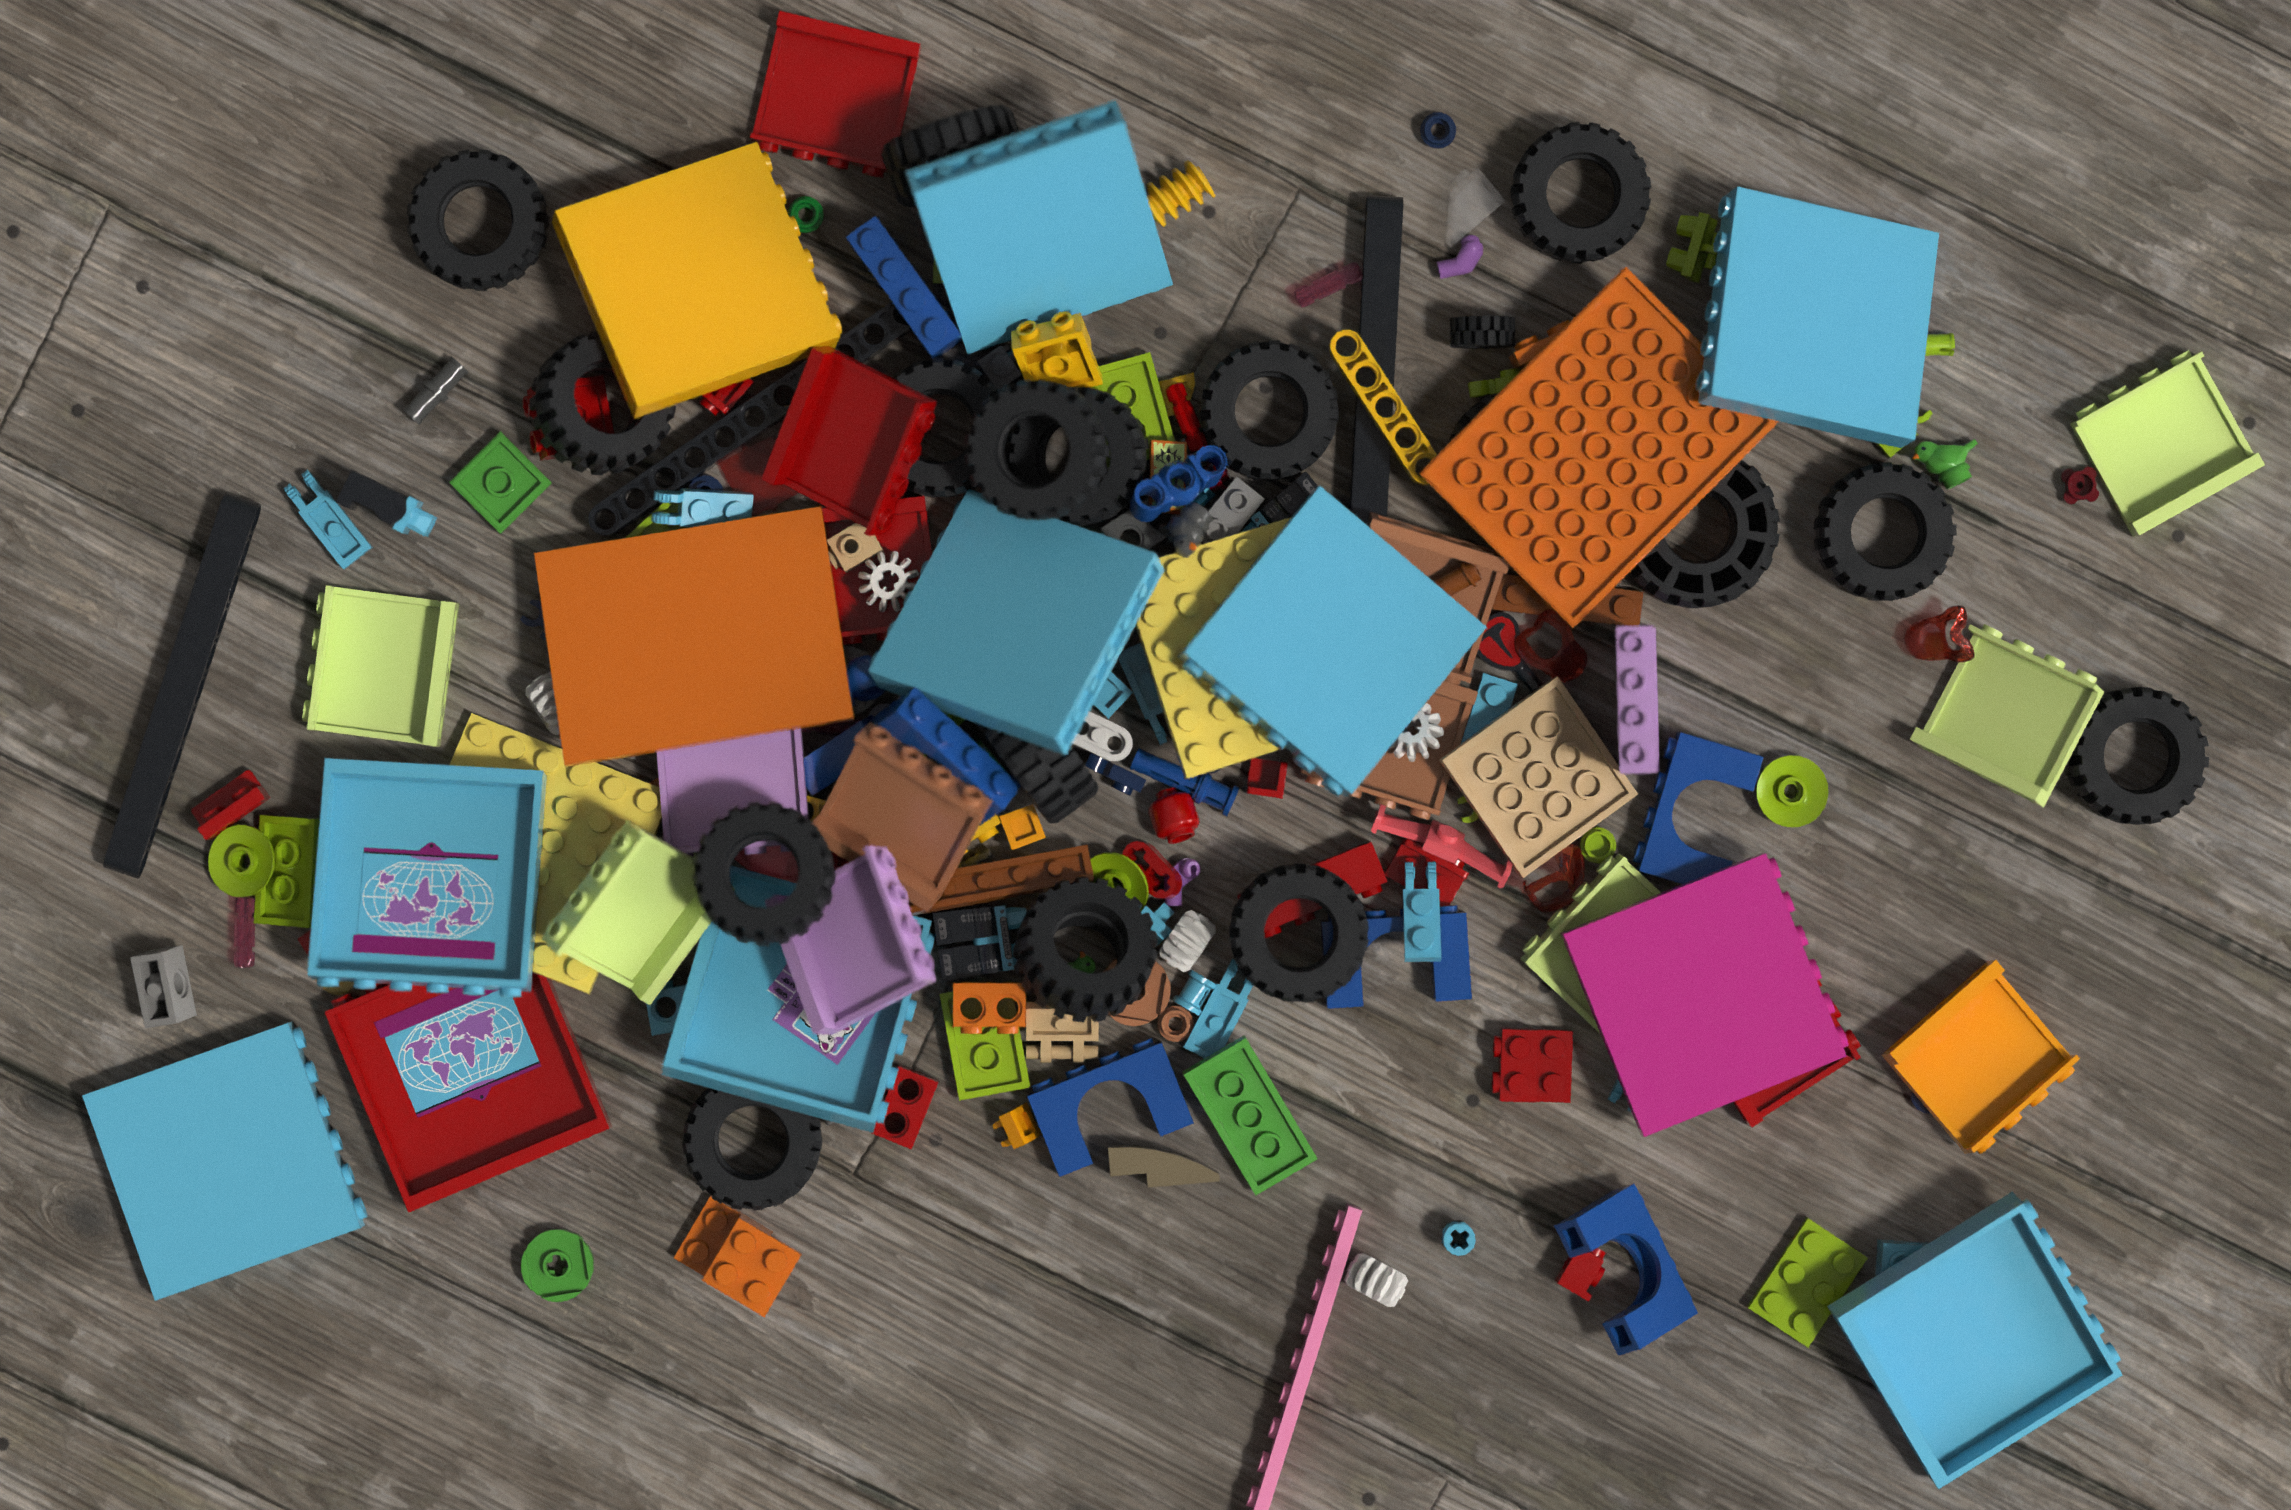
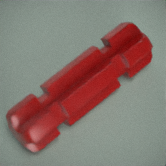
(1186, 416)

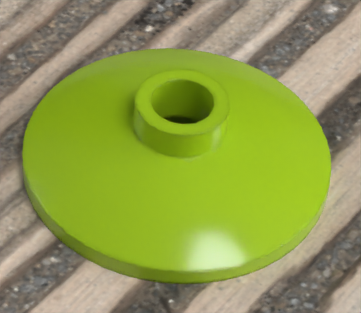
(1810, 796)
(228, 856)
(1115, 865)

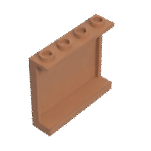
(1437, 556)
(1424, 781)
(906, 804)

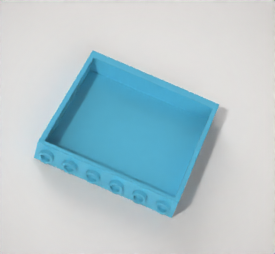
(1977, 1339)

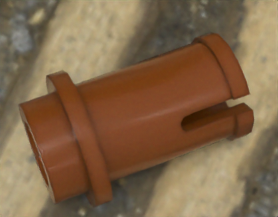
(1459, 578)

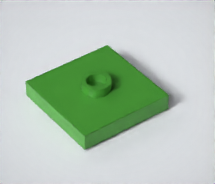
(500, 482)

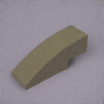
(1160, 1166)

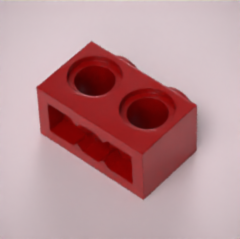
(911, 1109)

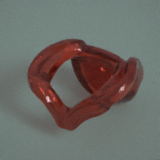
(1928, 640)
(1569, 660)
(1570, 869)

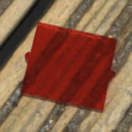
(745, 475)

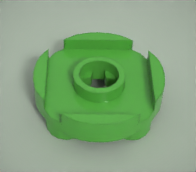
(545, 1281)

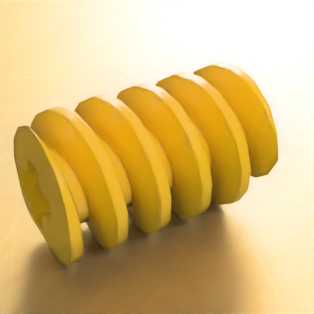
(1177, 192)

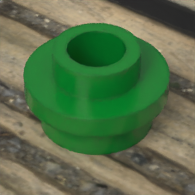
(812, 204)

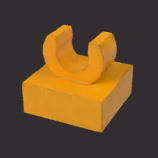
(1022, 826)
(1019, 1126)

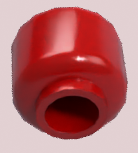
(1173, 816)

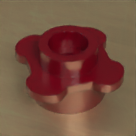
(2087, 477)

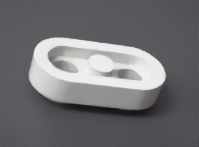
(1098, 734)

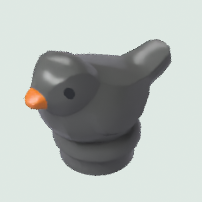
(1187, 528)

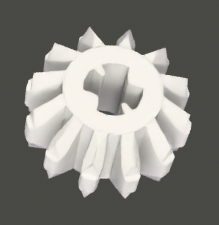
(877, 575)
(542, 698)
(1426, 737)
(1187, 941)
(1376, 1280)

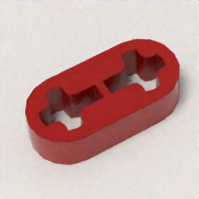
(1158, 865)

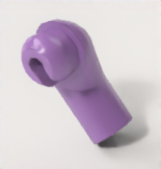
(1464, 261)
(1188, 870)

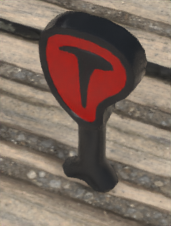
(1499, 651)

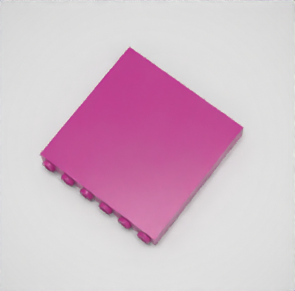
(1705, 994)

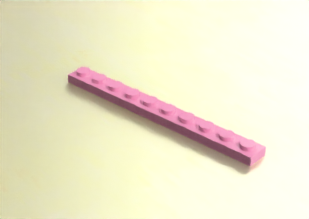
(1304, 1359)

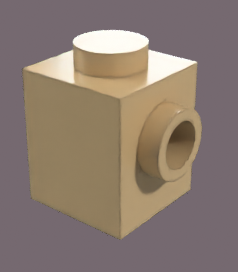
(852, 547)

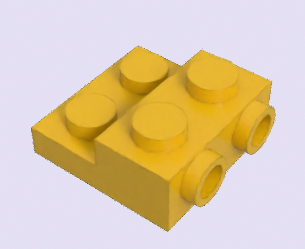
(1056, 351)

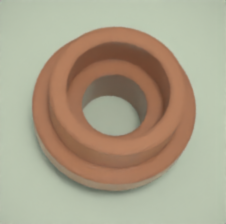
(1175, 1035)

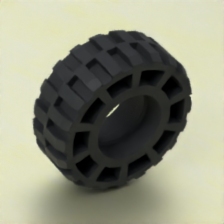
(1736, 566)

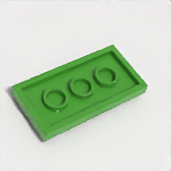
(1249, 1115)

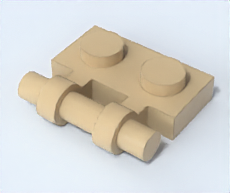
(1046, 1027)

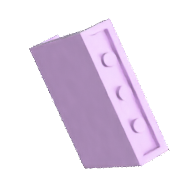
(1637, 699)
(716, 777)
(862, 948)

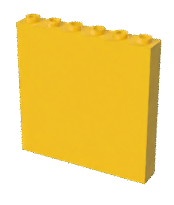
(696, 279)

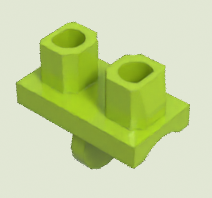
(1692, 262)

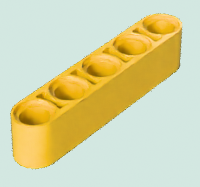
(1382, 389)

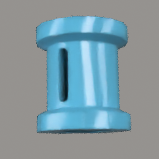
(1194, 992)
(1469, 1237)

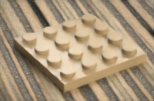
(1538, 777)

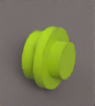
(1597, 844)

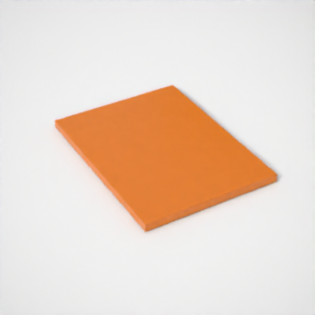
(1593, 449)
(693, 636)

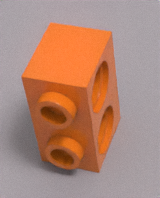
(989, 996)

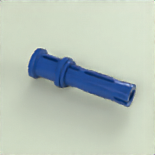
(1201, 788)

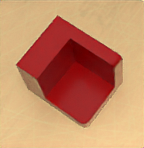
(1266, 778)

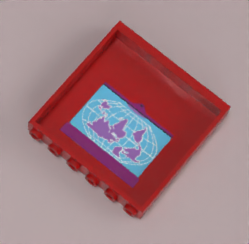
(465, 1082)

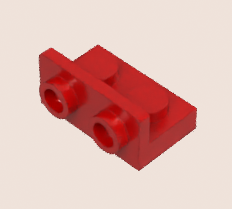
(229, 804)
(1449, 875)

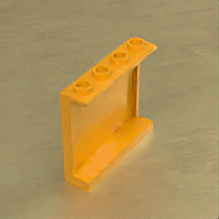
(1980, 1059)

